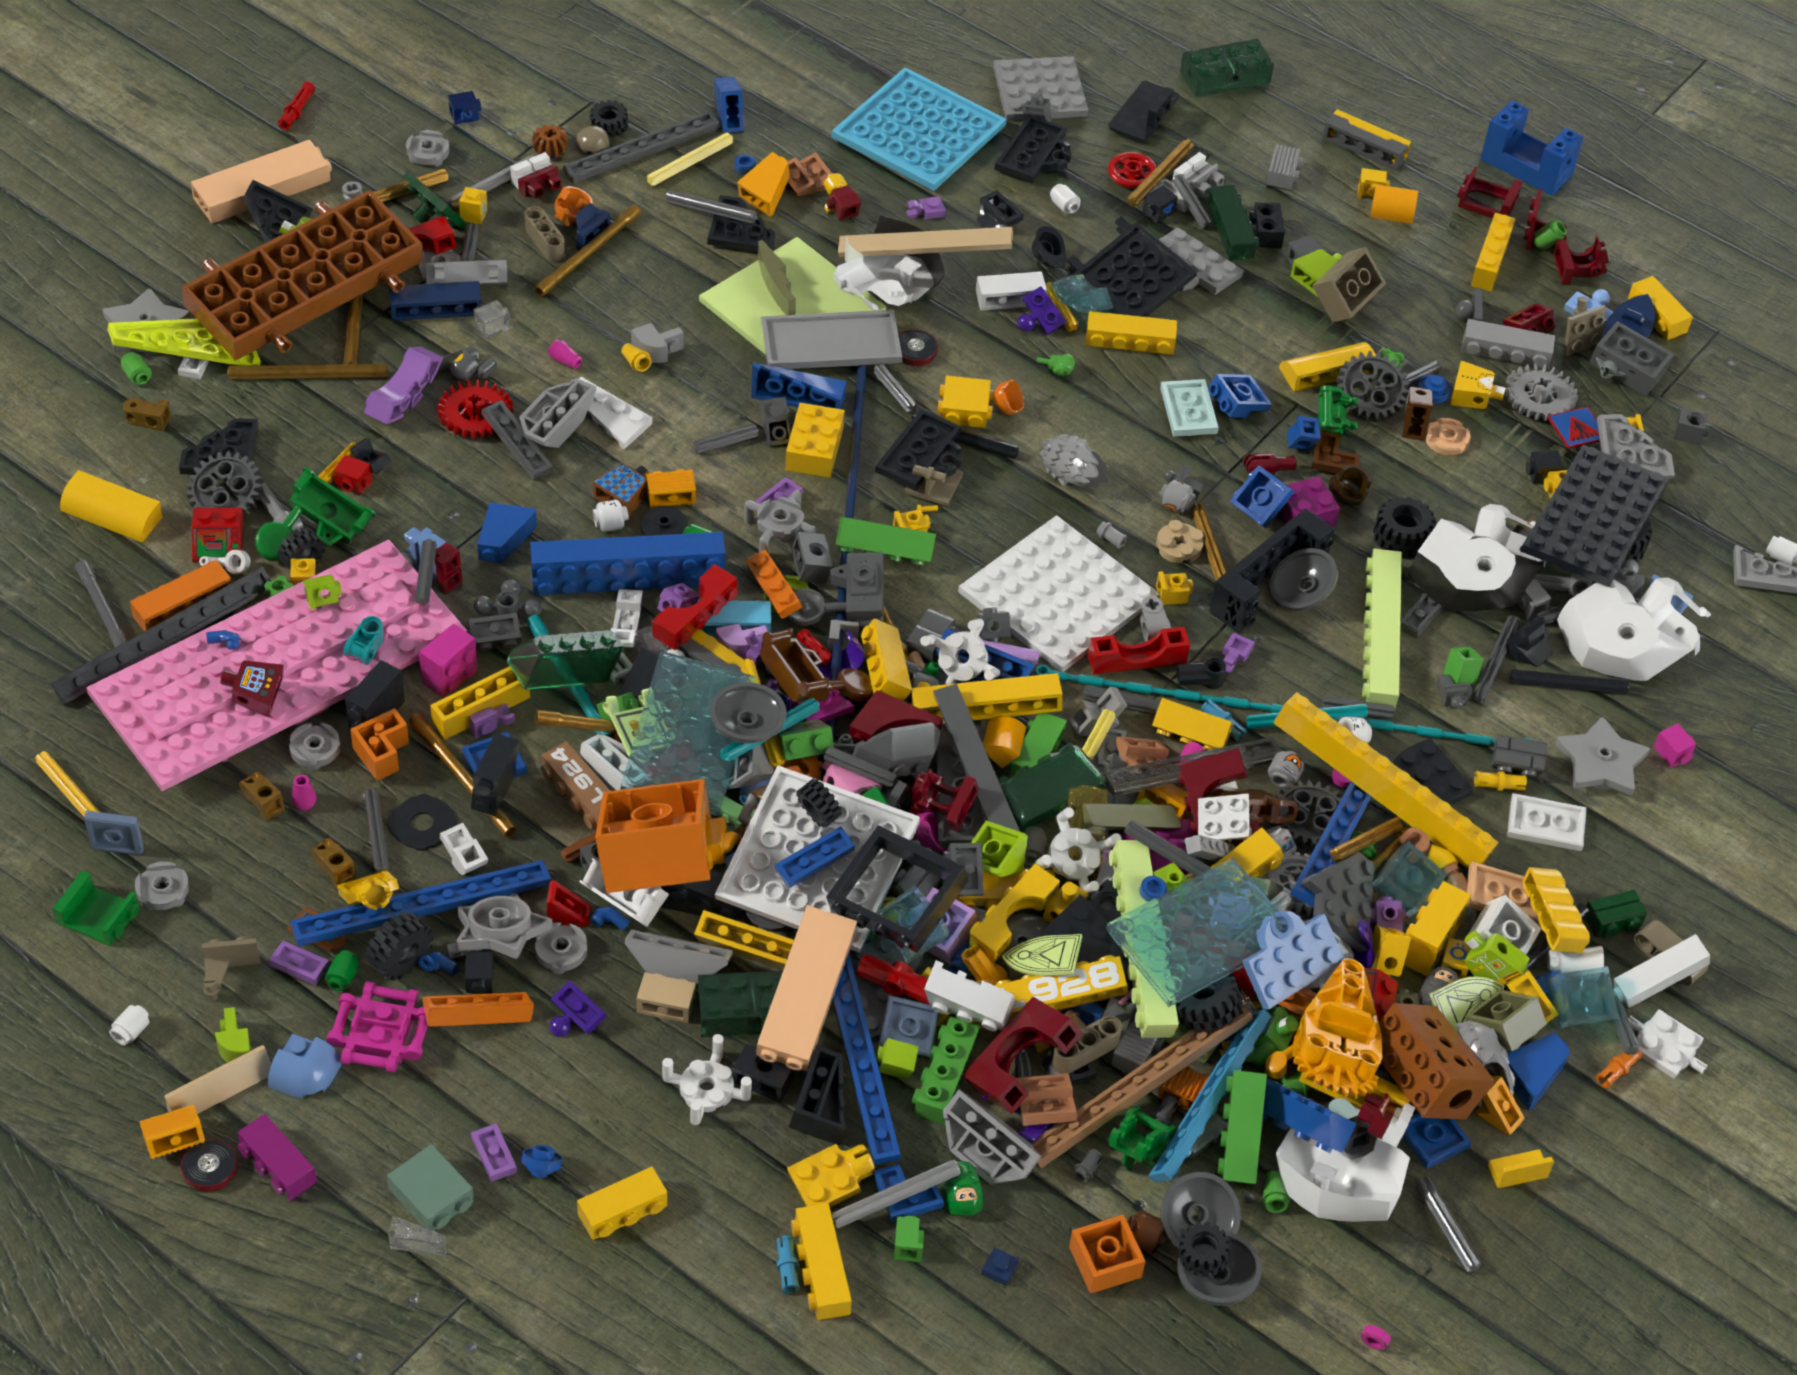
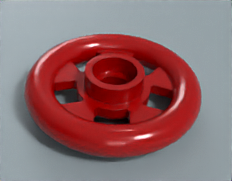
(1132, 169)

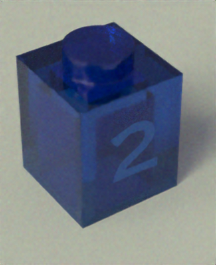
(464, 107)

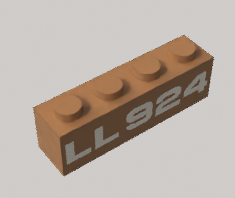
(574, 781)

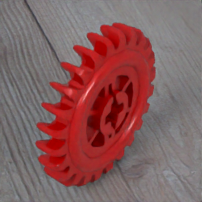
(467, 398)

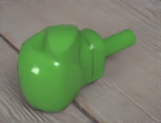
(1060, 364)

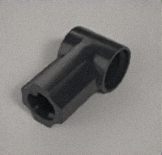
(1208, 673)

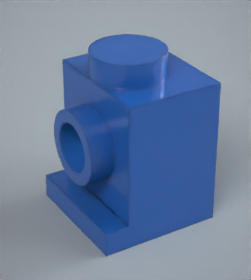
(1304, 433)

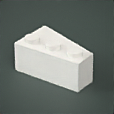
(606, 759)
(968, 998)

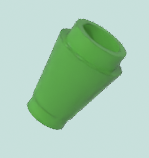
(1274, 1194)

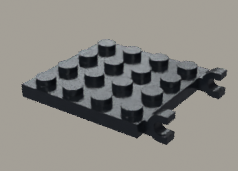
(1135, 270)

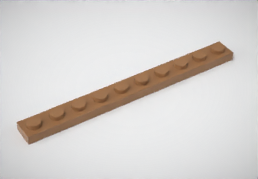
(1133, 1088)

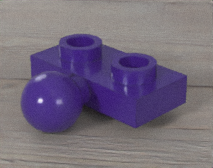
(1042, 310)
(577, 1009)

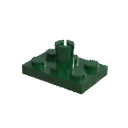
(431, 204)

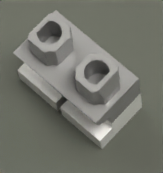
(1200, 174)

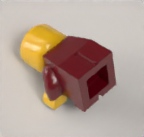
(842, 197)

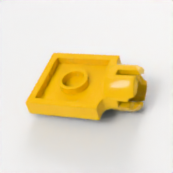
(371, 890)
(831, 1175)

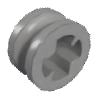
(351, 190)

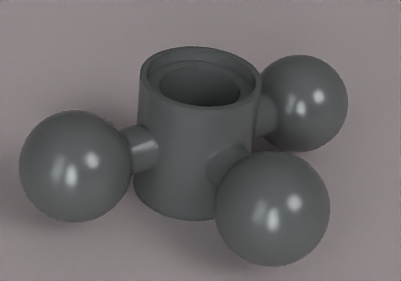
(507, 602)

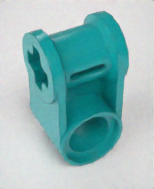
(365, 640)

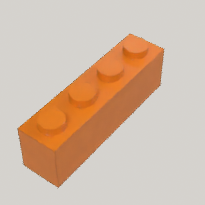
(178, 594)

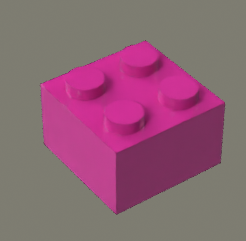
(448, 660)

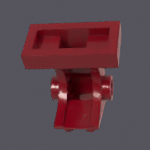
(1585, 264)
(928, 790)

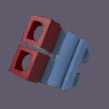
(447, 558)

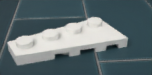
(617, 417)

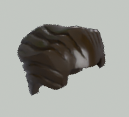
(1350, 485)

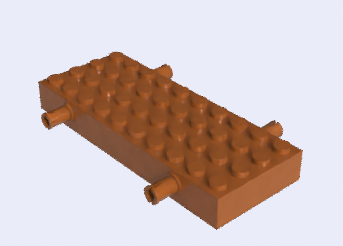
(302, 275)

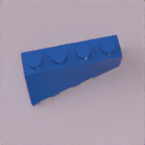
(797, 387)
(1306, 1117)

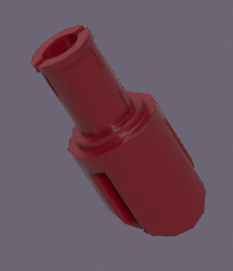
(1269, 462)

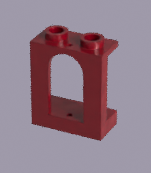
(1475, 184)

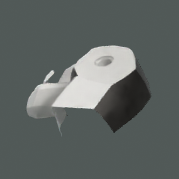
(891, 277)
(1475, 568)

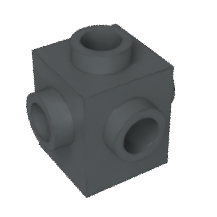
(1000, 626)

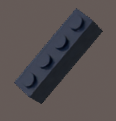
(435, 300)

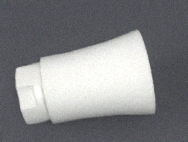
(1570, 962)

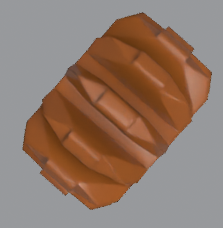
(550, 140)

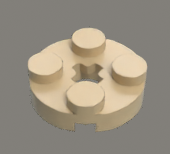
(1181, 532)

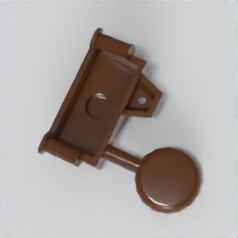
(798, 671)

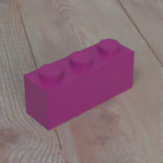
(276, 1157)

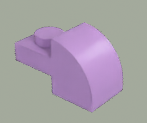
(735, 638)

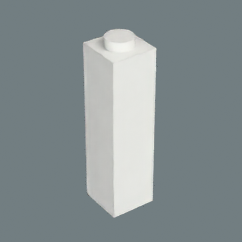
(1661, 971)

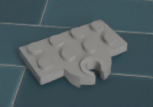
(1212, 269)

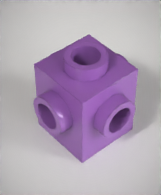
(677, 596)
(1392, 909)

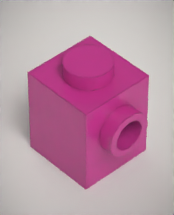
(1675, 745)

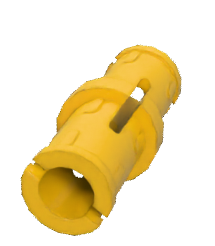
(1500, 781)

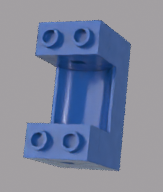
(1527, 157)

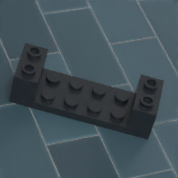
(1237, 592)

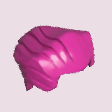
(928, 832)

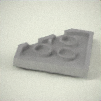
(1632, 445)

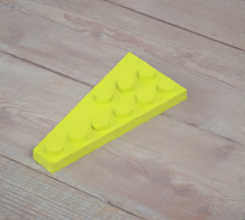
(177, 338)

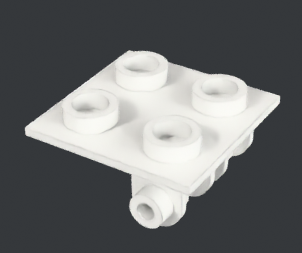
(1224, 817)

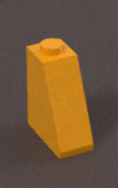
(765, 183)

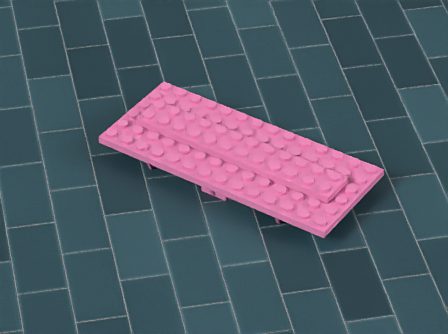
(185, 720)

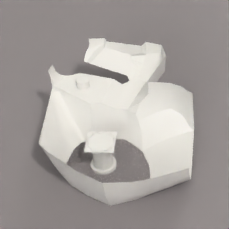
(1626, 637)
(1340, 1184)

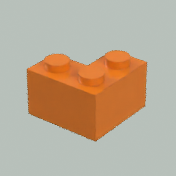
(377, 742)

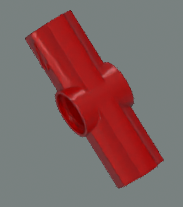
(894, 978)

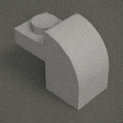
(657, 344)
(1087, 713)

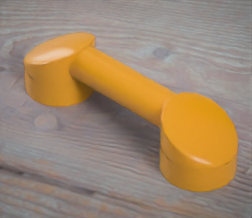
(1277, 1063)

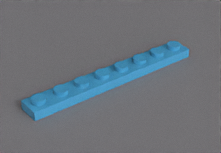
(1207, 1100)

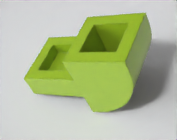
(231, 1040)

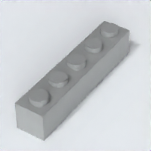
(1207, 847)

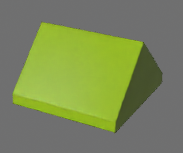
(1001, 849)

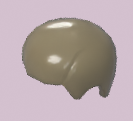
(592, 139)

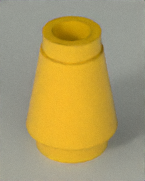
(636, 357)

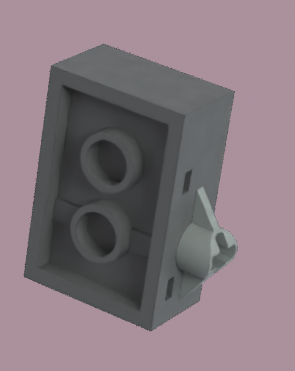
(1631, 358)

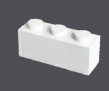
(1007, 289)

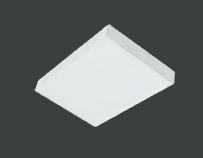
(1546, 822)

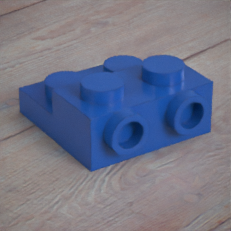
(1238, 395)
(1261, 496)

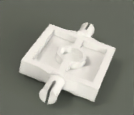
(1668, 1044)

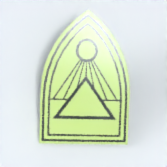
(1045, 955)
(1463, 996)

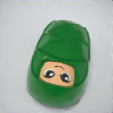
(963, 1192)

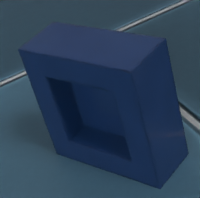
(1000, 1266)

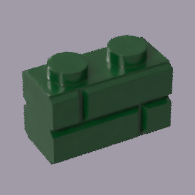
(1615, 913)

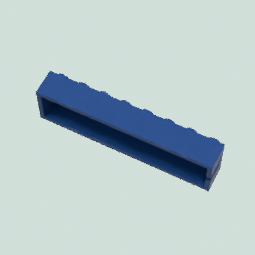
(624, 562)

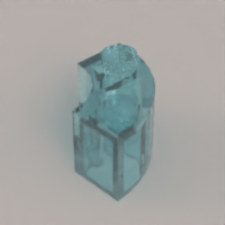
(1080, 295)

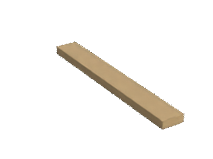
(929, 241)

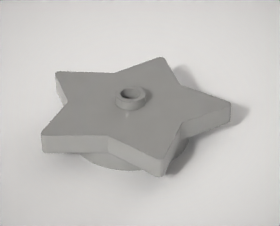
(144, 308)
(1602, 758)
(500, 925)

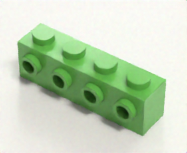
(884, 538)
(945, 1073)
(1243, 1127)

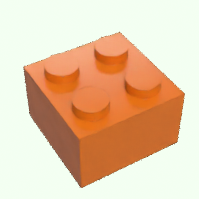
(1107, 1254)

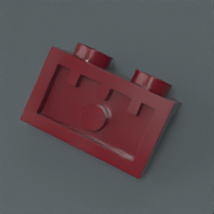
(1533, 318)

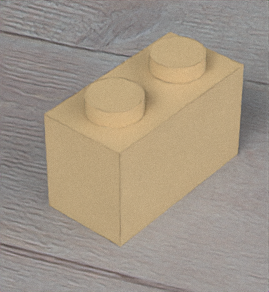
(666, 997)

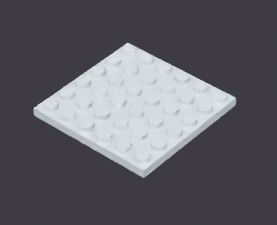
(1058, 592)
(784, 828)

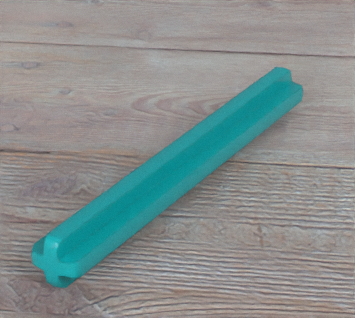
(1335, 713)
(793, 716)

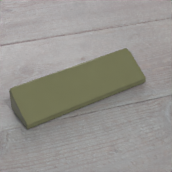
(1119, 815)

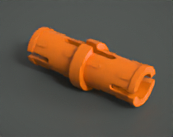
(1617, 1067)

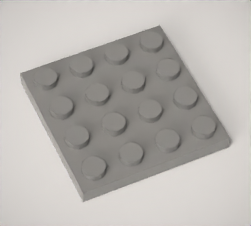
(1052, 77)

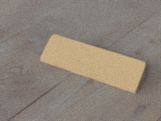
(221, 1082)

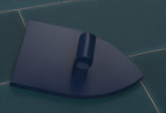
(1635, 314)

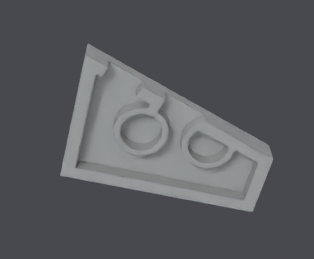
(1763, 574)

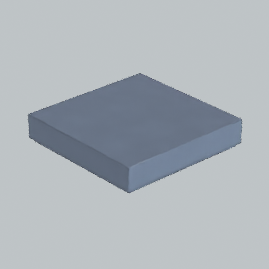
(114, 832)
(909, 1023)

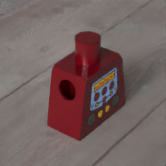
(255, 685)

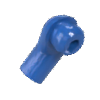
(224, 636)
(610, 914)
(438, 961)

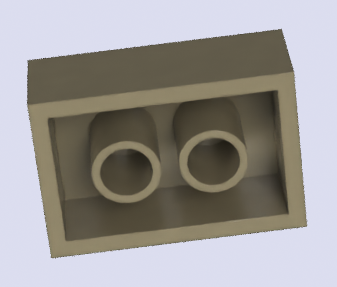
(1349, 284)

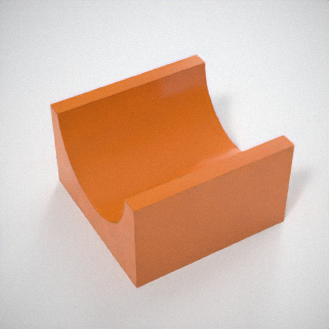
(653, 836)

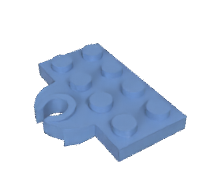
(1291, 956)

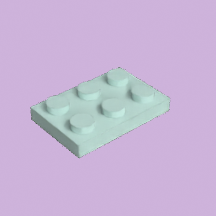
(1189, 407)

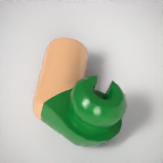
(931, 669)

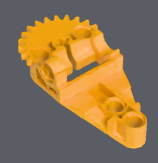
(1347, 1012)

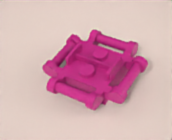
(379, 1028)

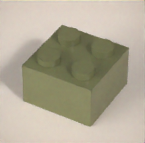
(1512, 1017)

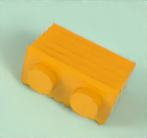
(671, 488)
(172, 1131)

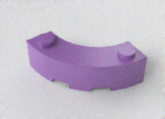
(404, 387)

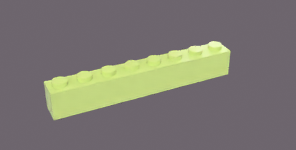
(1383, 627)
(1131, 866)

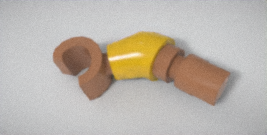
(1441, 857)

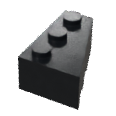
(699, 896)

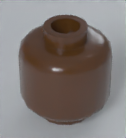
(1147, 1230)

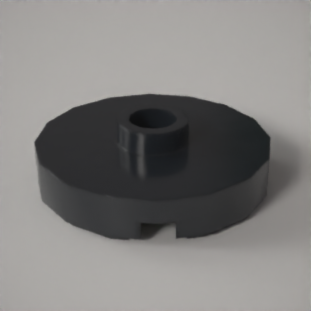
(663, 521)

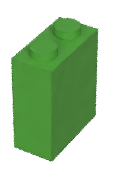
(805, 739)

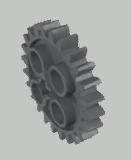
(1392, 395)
(241, 474)
(1303, 797)

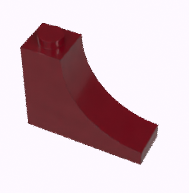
(885, 713)

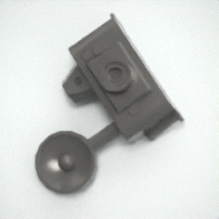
(864, 592)

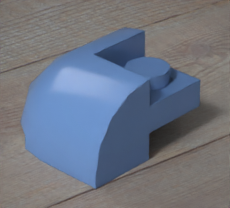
(304, 1067)

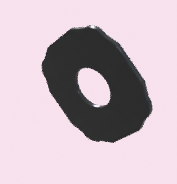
(401, 818)

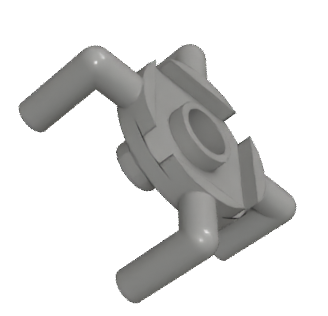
(774, 527)

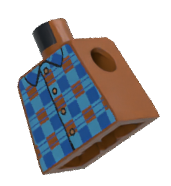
(623, 485)

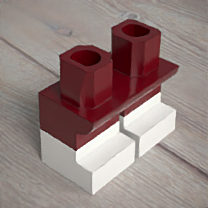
(535, 175)
(1385, 1119)

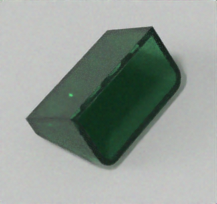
(566, 659)
(1044, 789)

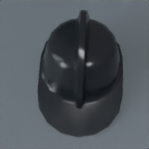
(1049, 247)

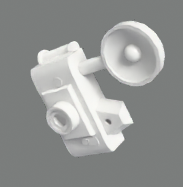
(638, 903)

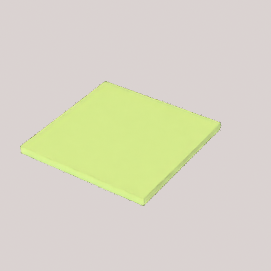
(746, 298)

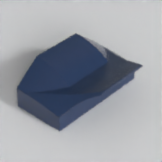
(590, 223)

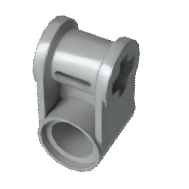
(1152, 617)

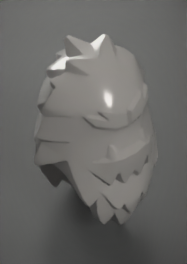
(1073, 461)
(1485, 1046)

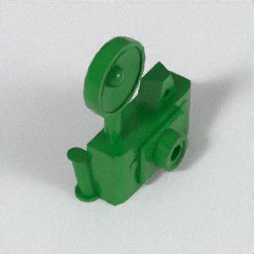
(322, 504)

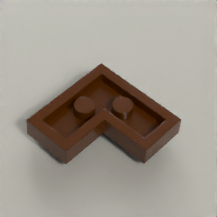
(1328, 457)

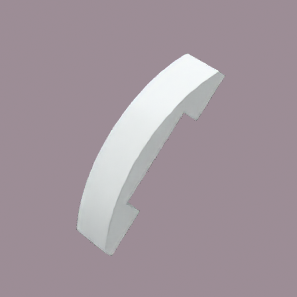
(627, 615)

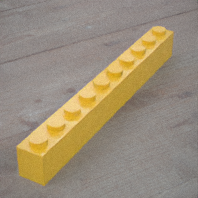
(1384, 781)

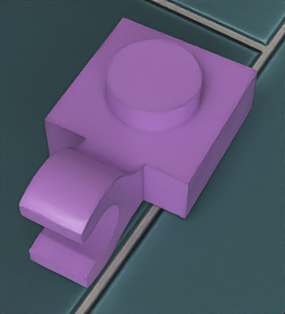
(927, 207)
(755, 648)
(1236, 649)
(487, 720)

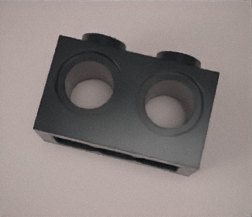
(1268, 224)

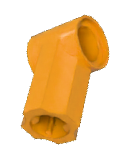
(982, 967)

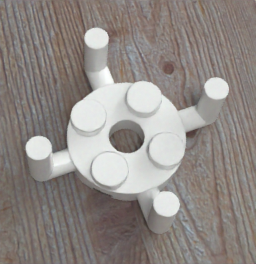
(972, 644)
(1086, 845)
(711, 1072)

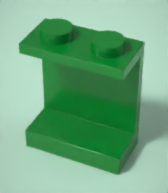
(94, 911)

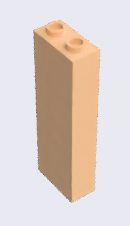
(284, 171)
(806, 988)

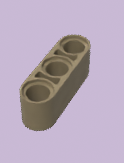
(544, 234)
(1658, 938)
(1100, 1043)

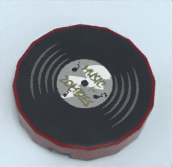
(918, 347)
(209, 1165)

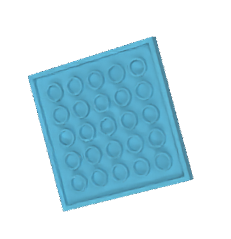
(919, 128)

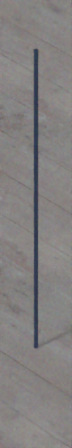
(849, 512)

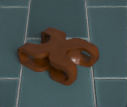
(1263, 805)

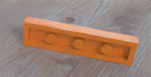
(773, 584)

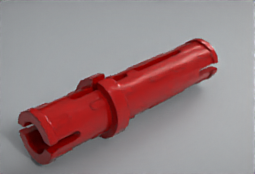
(293, 110)

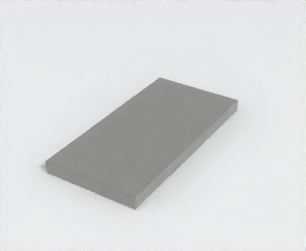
(831, 339)

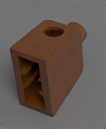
(1420, 406)

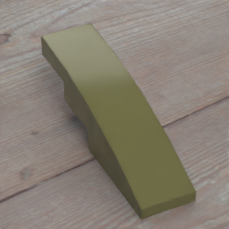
(775, 278)

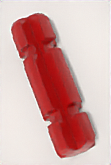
(813, 644)

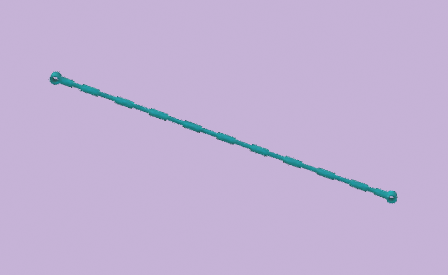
(1244, 704)

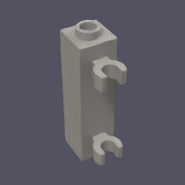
(486, 272)

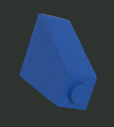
(729, 104)
(504, 531)
(1537, 1067)

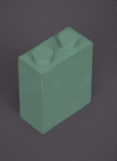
(430, 1188)

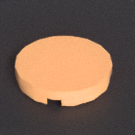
(1447, 436)

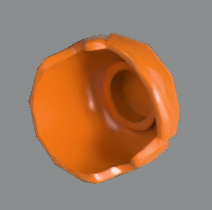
(1008, 397)

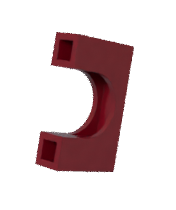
(1207, 774)
(1031, 1025)

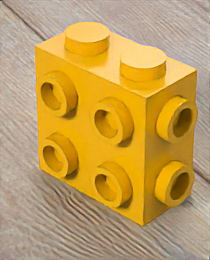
(966, 401)

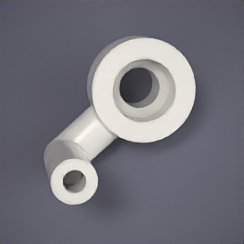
(230, 561)

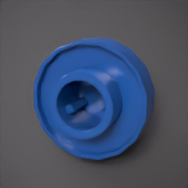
(1438, 385)
(541, 1160)

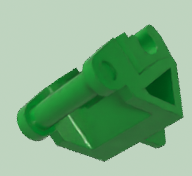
(1332, 410)
(1137, 1147)

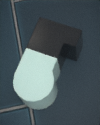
(1359, 1136)

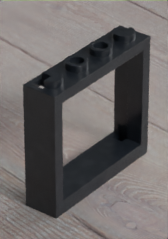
(913, 939)

